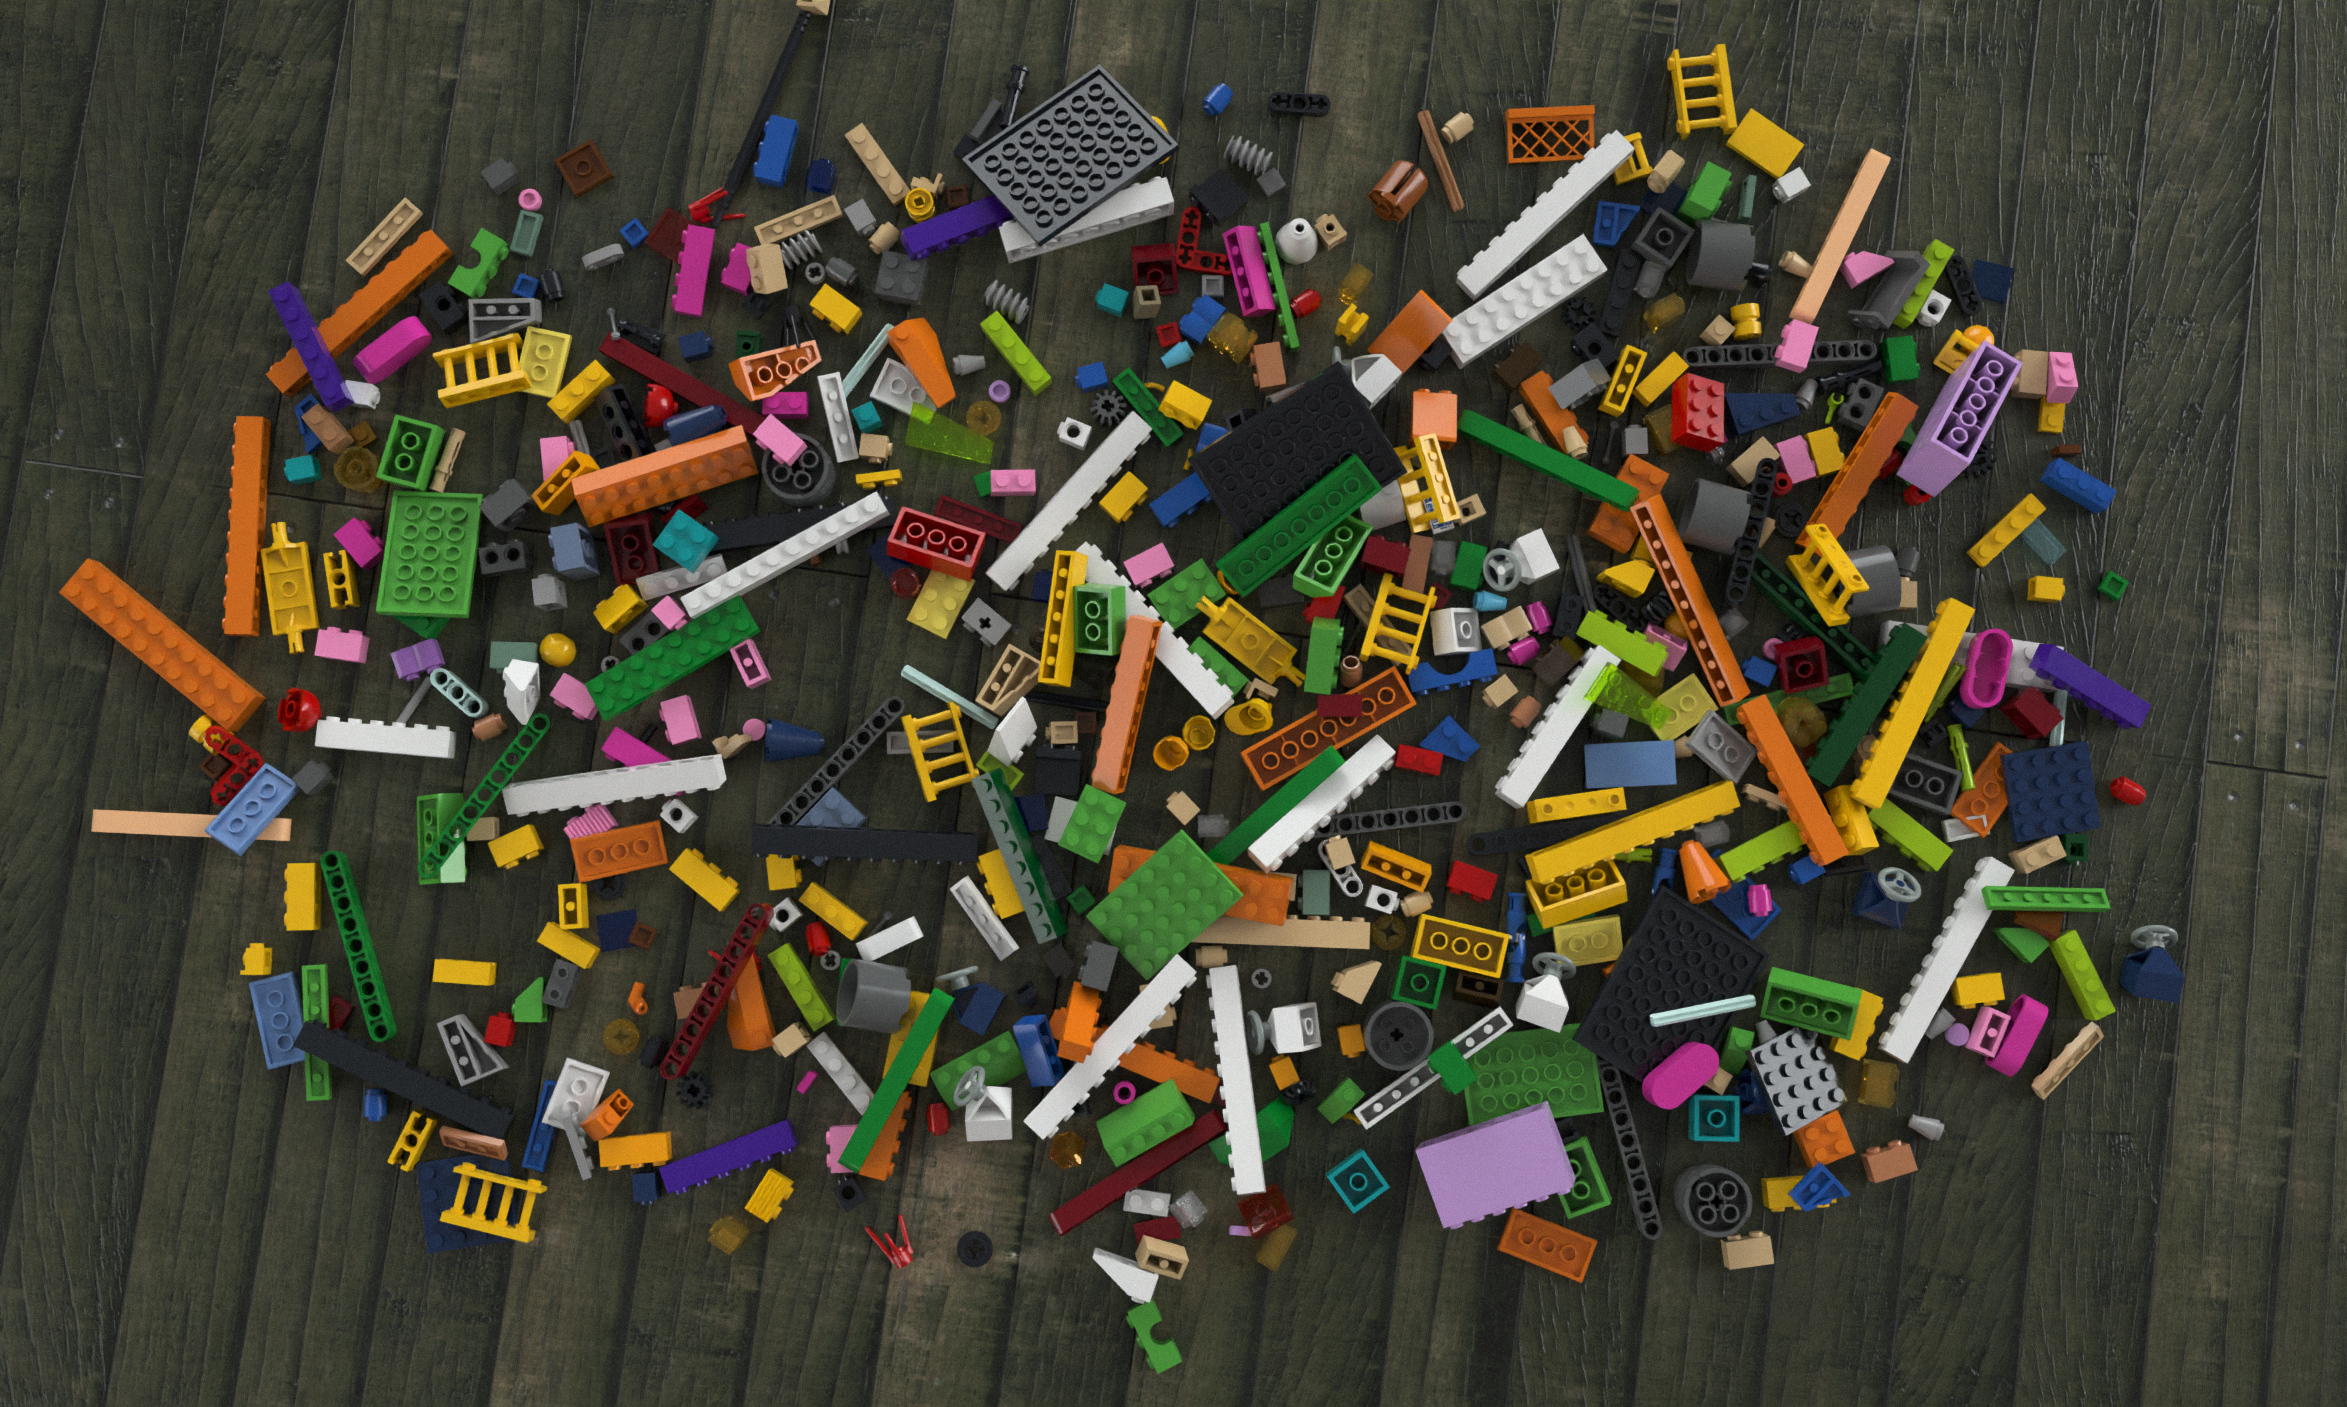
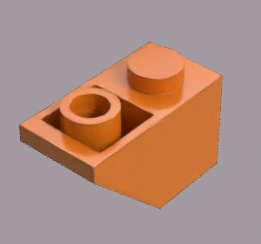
(607, 1116)

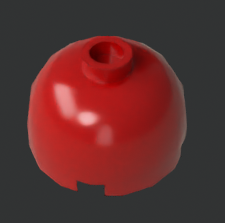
(658, 405)
(299, 710)

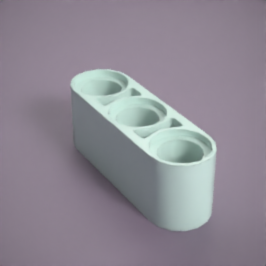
(449, 690)

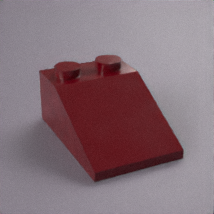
(631, 547)

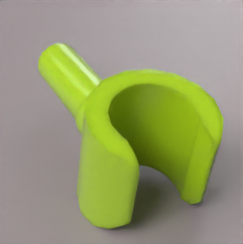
(1832, 406)

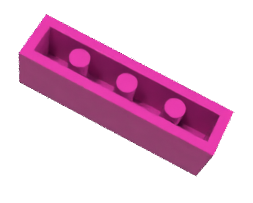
(694, 271)
(1249, 271)
(631, 750)

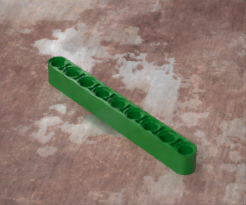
(1547, 460)
(487, 784)
(1277, 806)
(367, 952)
(896, 1080)

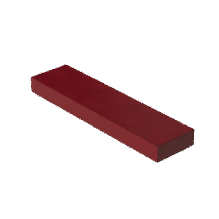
(977, 519)

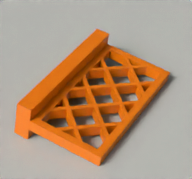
(1545, 115)

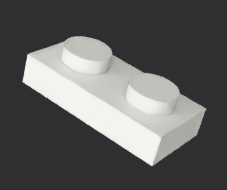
(1147, 1202)

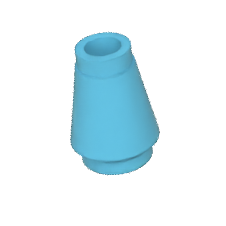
(1178, 354)
(1488, 602)

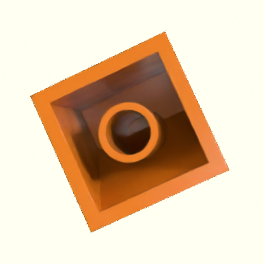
(1433, 414)

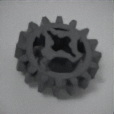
(1985, 455)

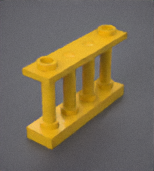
(1720, 79)
(485, 388)
(1437, 480)
(1813, 583)
(1383, 608)
(924, 767)
(1576, 805)
(478, 1219)

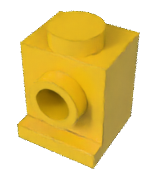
(257, 960)

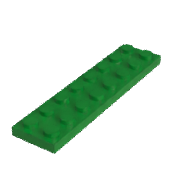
(1299, 525)
(672, 658)

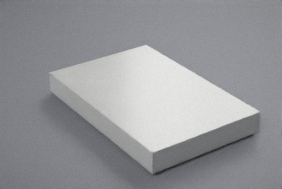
(899, 388)
(1059, 819)
(576, 1089)

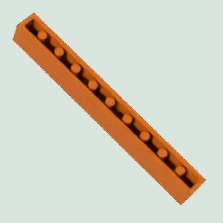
(366, 307)
(247, 526)
(1690, 600)

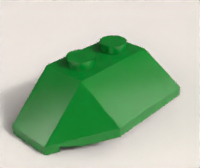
(1274, 1131)

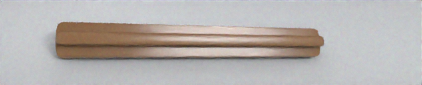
(1440, 160)

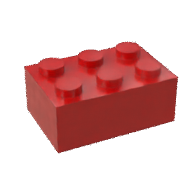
(1697, 412)

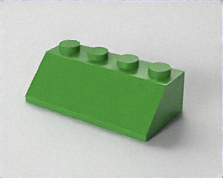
(1331, 558)
(433, 816)
(1811, 1003)
(998, 1057)
(1144, 1122)

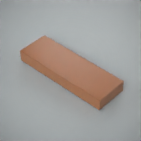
(1417, 564)
(473, 1142)

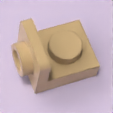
(934, 189)
(1264, 690)
(1062, 732)
(731, 746)

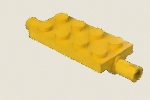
(289, 588)
(1250, 641)

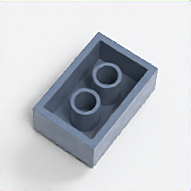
(574, 551)
(833, 810)

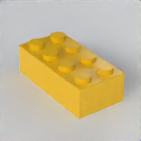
(1577, 894)
(1459, 945)
(921, 1075)

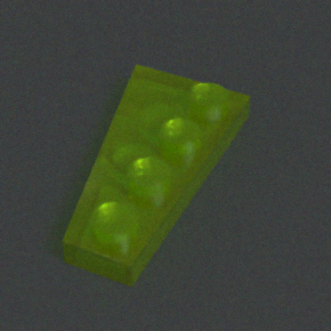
(940, 434)
(1623, 695)

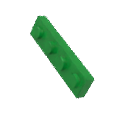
(1147, 407)

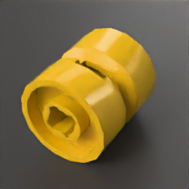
(920, 205)
(1746, 321)
(200, 726)

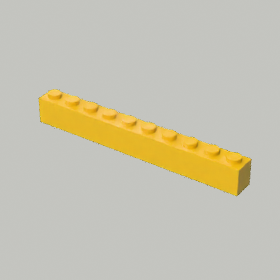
(1912, 703)
(1632, 831)

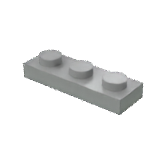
(898, 743)
(578, 1144)

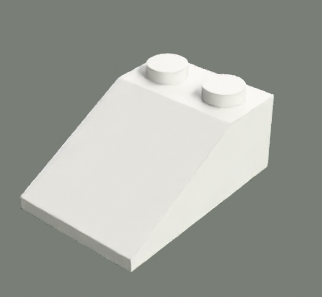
(1013, 734)
(1128, 1275)

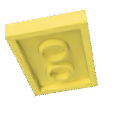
(544, 360)
(940, 603)
(1688, 705)
(1589, 940)

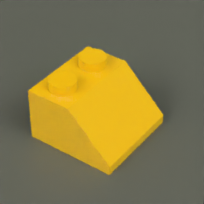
(1629, 577)
(619, 609)

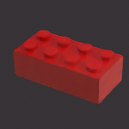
(936, 543)

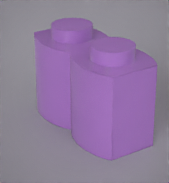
(417, 659)

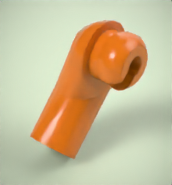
(636, 1000)

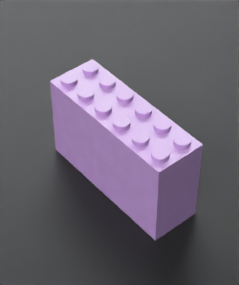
(1959, 419)
(1496, 1165)

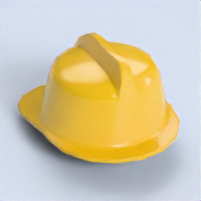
(1249, 717)

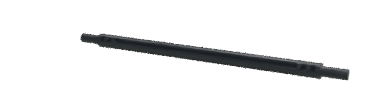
(762, 115)

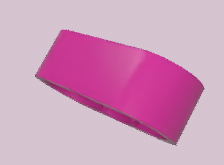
(392, 350)
(1987, 668)
(2022, 1030)
(1680, 1075)

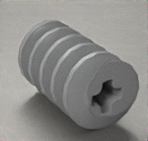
(1247, 155)
(799, 249)
(1006, 302)

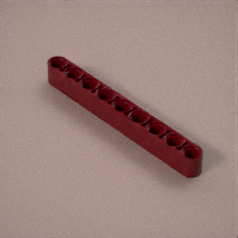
(679, 382)
(708, 996)
(1137, 1172)

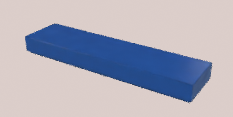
(541, 1134)

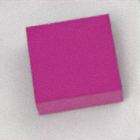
(807, 1081)

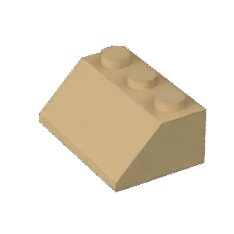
(1356, 980)

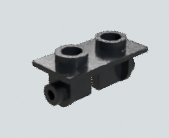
(641, 335)

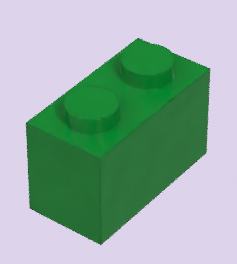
(1900, 360)
(1468, 567)

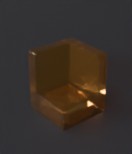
(1067, 1150)

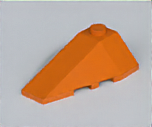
(921, 353)
(769, 371)
(748, 1012)

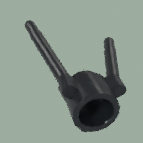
(793, 318)
(1347, 646)

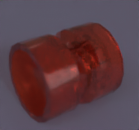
(906, 583)

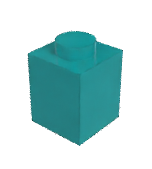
(1112, 300)
(867, 417)
(303, 470)

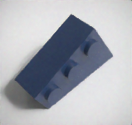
(1757, 411)

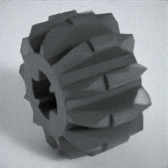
(1114, 403)

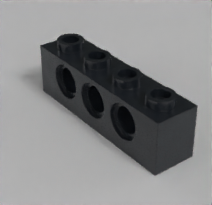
(623, 422)

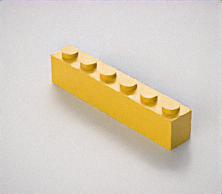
(1058, 641)

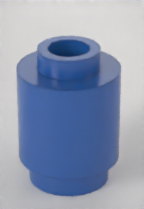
(1217, 99)
(375, 1104)

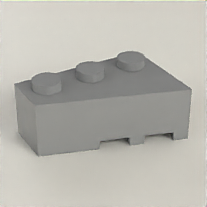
(501, 316)
(468, 1051)

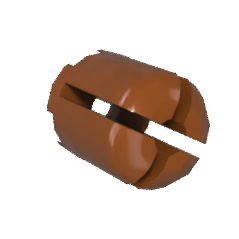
(1383, 193)

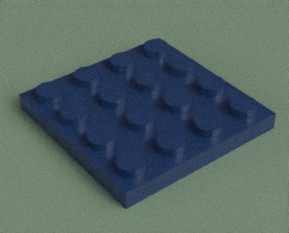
(2050, 791)
(438, 1193)

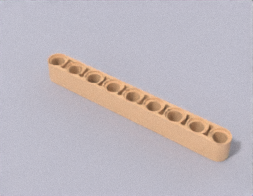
(1840, 236)
(173, 824)

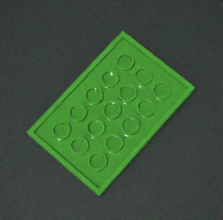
(430, 554)
(1164, 904)
(1530, 1069)

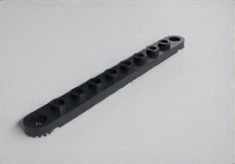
(1536, 836)

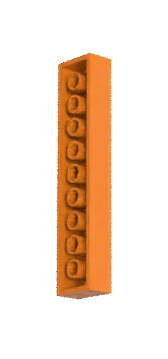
(162, 645)

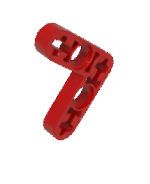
(1196, 255)
(239, 759)

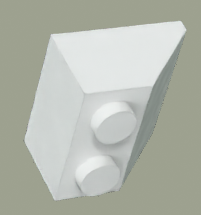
(1384, 508)
(1455, 631)
(522, 688)

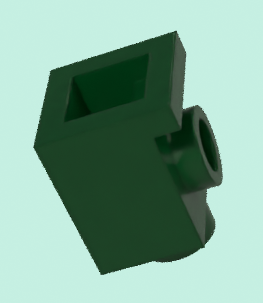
(750, 338)
(2079, 844)

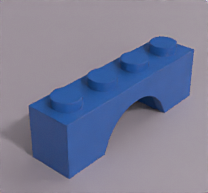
(1479, 666)

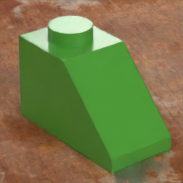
(2022, 942)
(529, 1005)
(1733, 1049)
(1340, 1100)

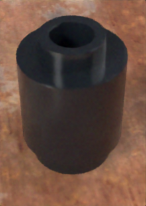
(552, 285)
(653, 1052)

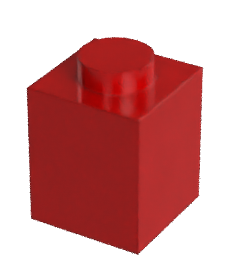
(500, 1029)

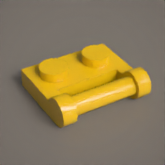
(1628, 171)
(1951, 358)

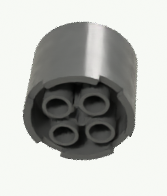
(1720, 255)
(804, 487)
(1714, 516)
(1882, 576)
(873, 996)
(1410, 1047)
(1700, 1185)

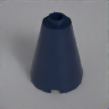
(695, 424)
(790, 741)
(1750, 1094)

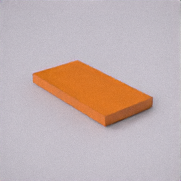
(1411, 332)
(1989, 795)
(619, 851)
(1547, 1244)

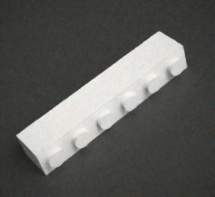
(386, 739)

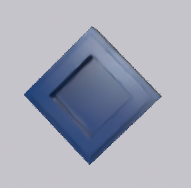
(634, 233)
(526, 286)

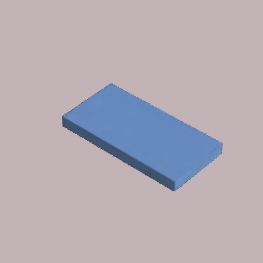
(1630, 764)
(252, 809)
(279, 1018)

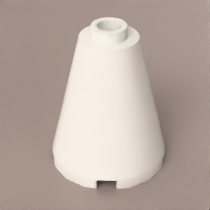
(1296, 242)

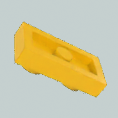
(2051, 417)
(870, 480)

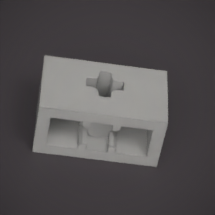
(549, 593)
(999, 626)

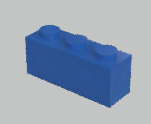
(776, 151)
(2078, 485)
(1180, 501)
(1038, 1050)

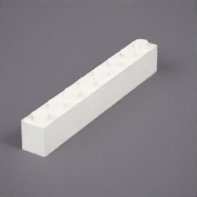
(1321, 804)
(1422, 1076)

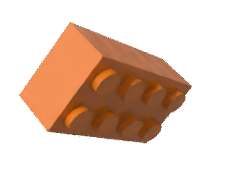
(1619, 527)

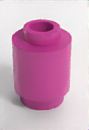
(1539, 617)
(1523, 650)
(1759, 900)
(1124, 1099)

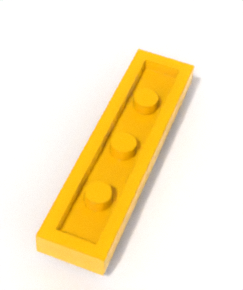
(2006, 530)

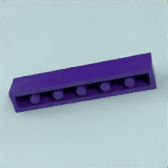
(954, 228)
(311, 346)
(2089, 686)
(728, 1156)

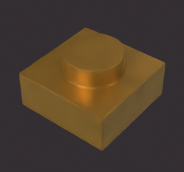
(363, 434)

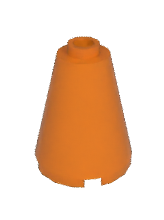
(1701, 873)

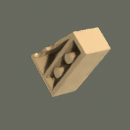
(1009, 681)

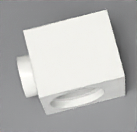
(1790, 185)
(1938, 303)
(364, 394)
(1081, 440)
(686, 820)
(1374, 892)
(793, 911)

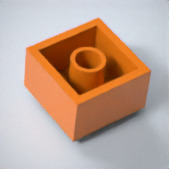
(1824, 1140)

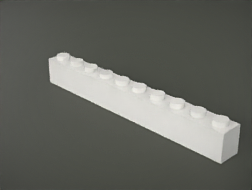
(1545, 215)
(1068, 501)
(786, 555)
(1170, 650)
(614, 784)
(1943, 963)
(1110, 1046)
(1237, 1081)

